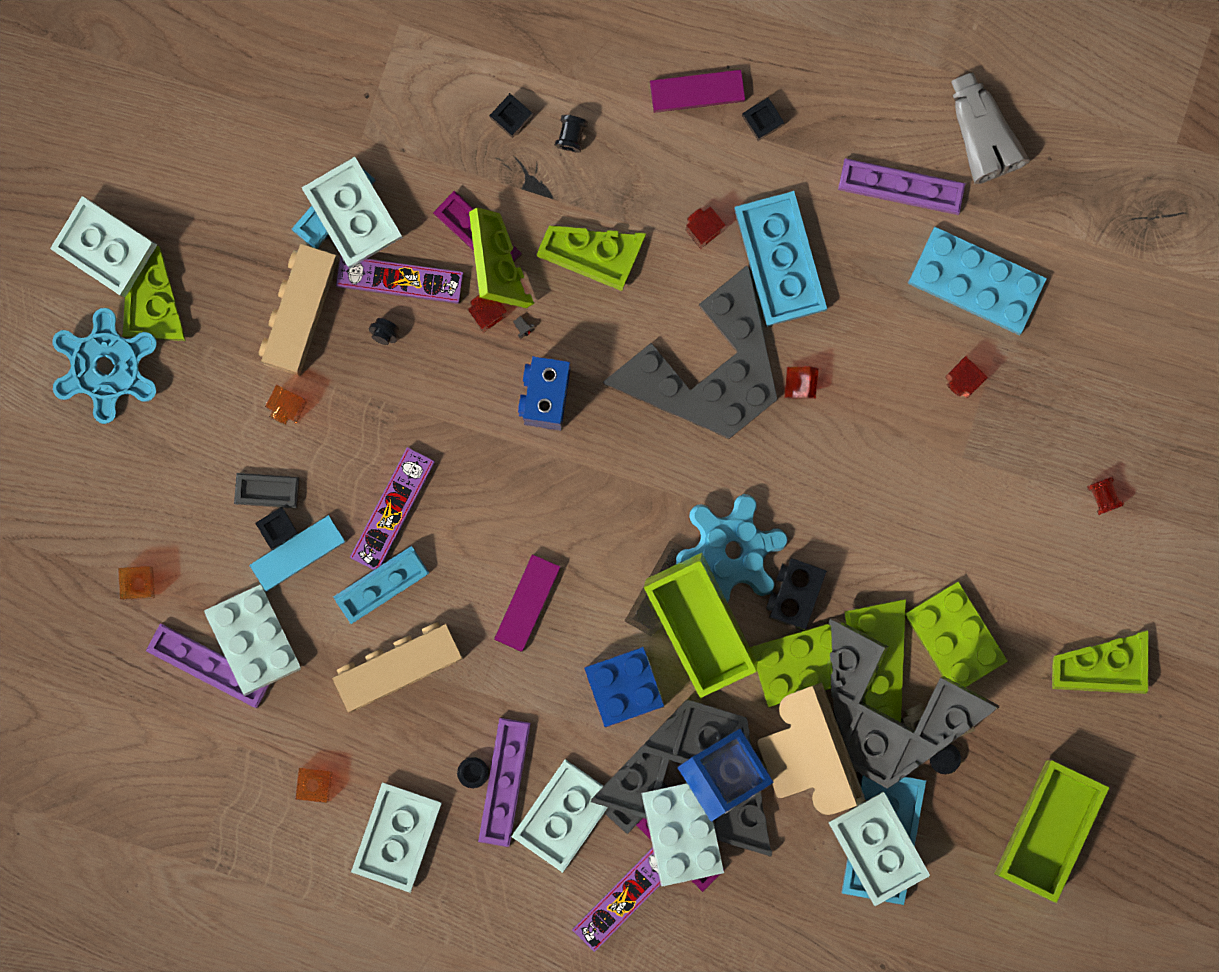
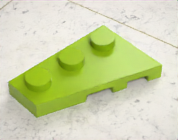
(594, 254)
(495, 268)
(151, 303)
(1106, 667)

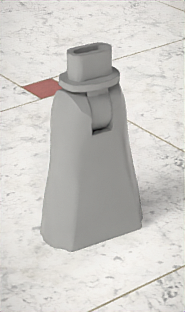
(987, 137)

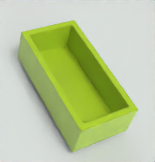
(701, 625)
(1051, 830)

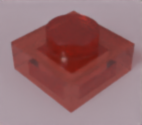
(801, 382)

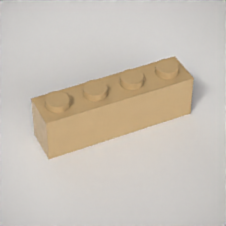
(299, 309)
(397, 668)

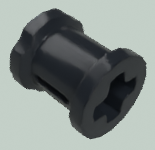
(571, 133)

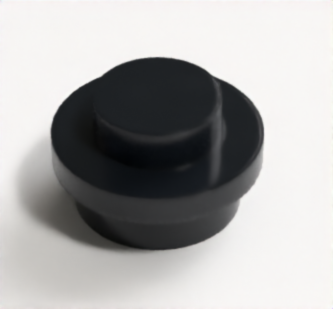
(384, 331)
(946, 760)
(472, 772)

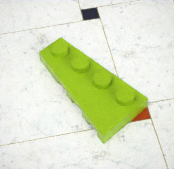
(887, 625)

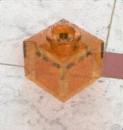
(285, 405)
(126, 580)
(324, 784)

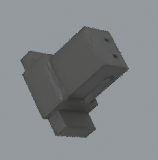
(523, 327)

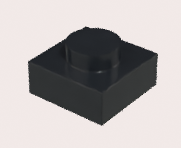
(511, 115)
(763, 119)
(276, 528)

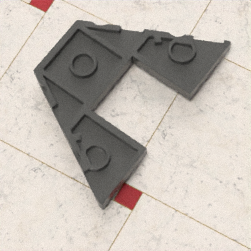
(731, 393)
(678, 739)
(876, 742)

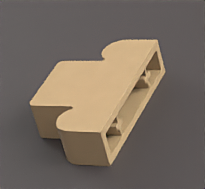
(811, 754)

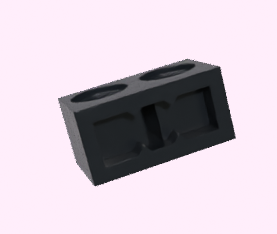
(803, 596)

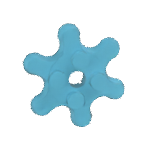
(85, 375)
(740, 528)

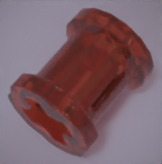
(1105, 495)

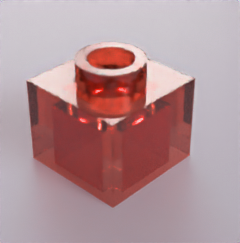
(704, 226)
(486, 312)
(965, 378)

